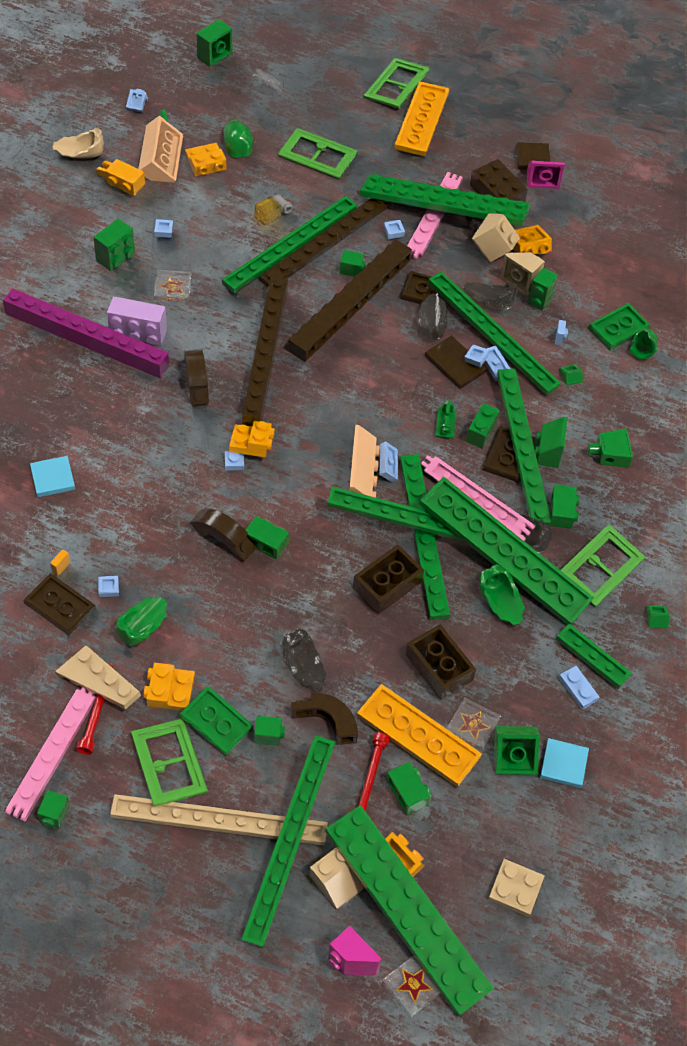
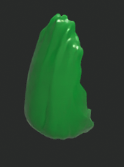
(238, 139)
(502, 594)
(141, 620)

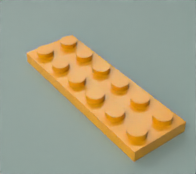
(421, 119)
(419, 735)

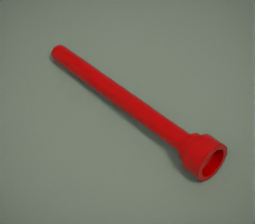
(379, 742)
(86, 744)

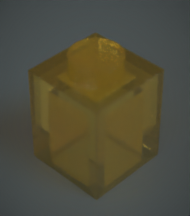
(267, 211)

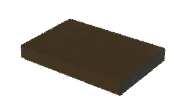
(450, 360)
(502, 457)
(59, 604)

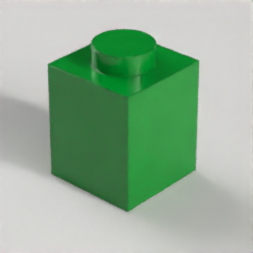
(352, 263)
(269, 730)
(53, 809)

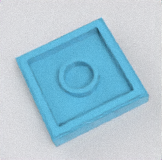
(52, 476)
(564, 763)

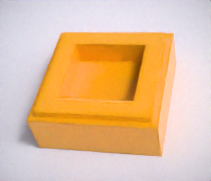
(60, 562)

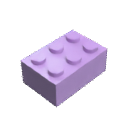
(138, 320)

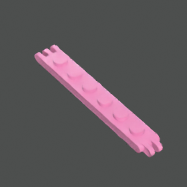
(431, 220)
(496, 508)
(51, 754)

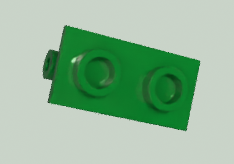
(446, 420)

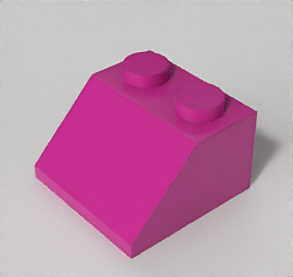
(545, 174)
(353, 955)

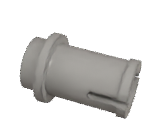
(286, 207)

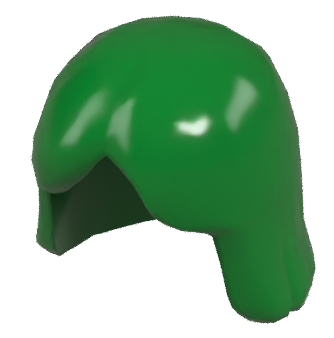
(647, 340)

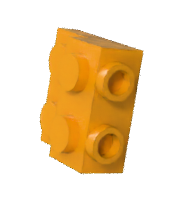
(206, 159)
(533, 240)
(253, 439)
(169, 687)
(409, 858)

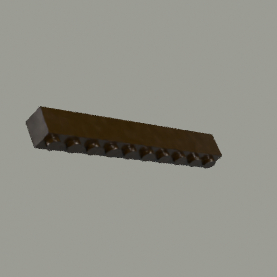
(349, 300)
(265, 351)

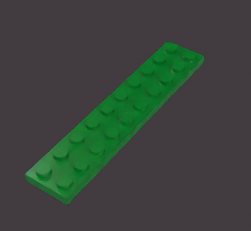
(443, 199)
(506, 549)
(409, 910)

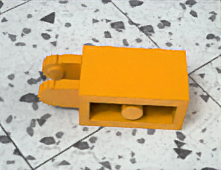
(122, 176)

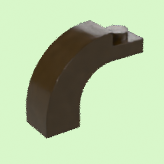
(197, 376)
(226, 529)
(331, 710)

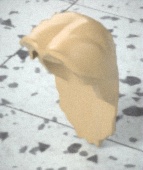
(81, 146)

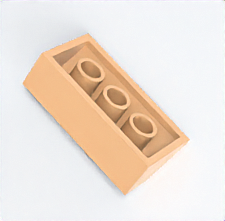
(161, 151)
(364, 462)

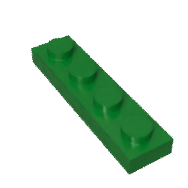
(593, 656)

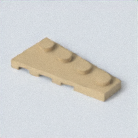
(98, 677)

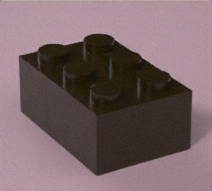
(498, 182)
(388, 579)
(440, 661)

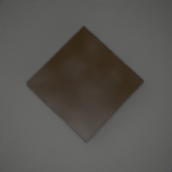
(531, 152)
(417, 288)

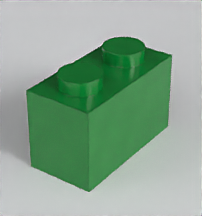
(542, 289)
(482, 425)
(563, 506)
(267, 537)
(408, 788)

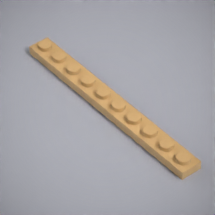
(211, 819)

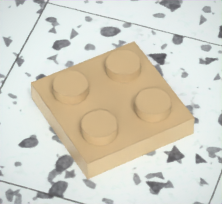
(516, 887)

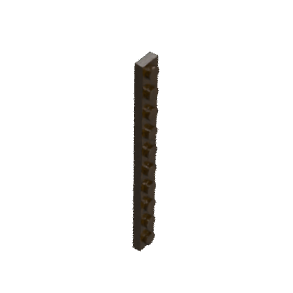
(325, 240)

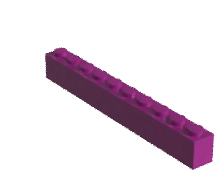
(86, 333)

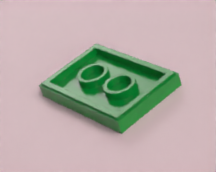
(618, 326)
(216, 721)

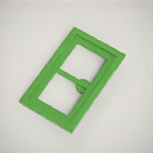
(406, 89)
(322, 143)
(587, 552)
(150, 768)

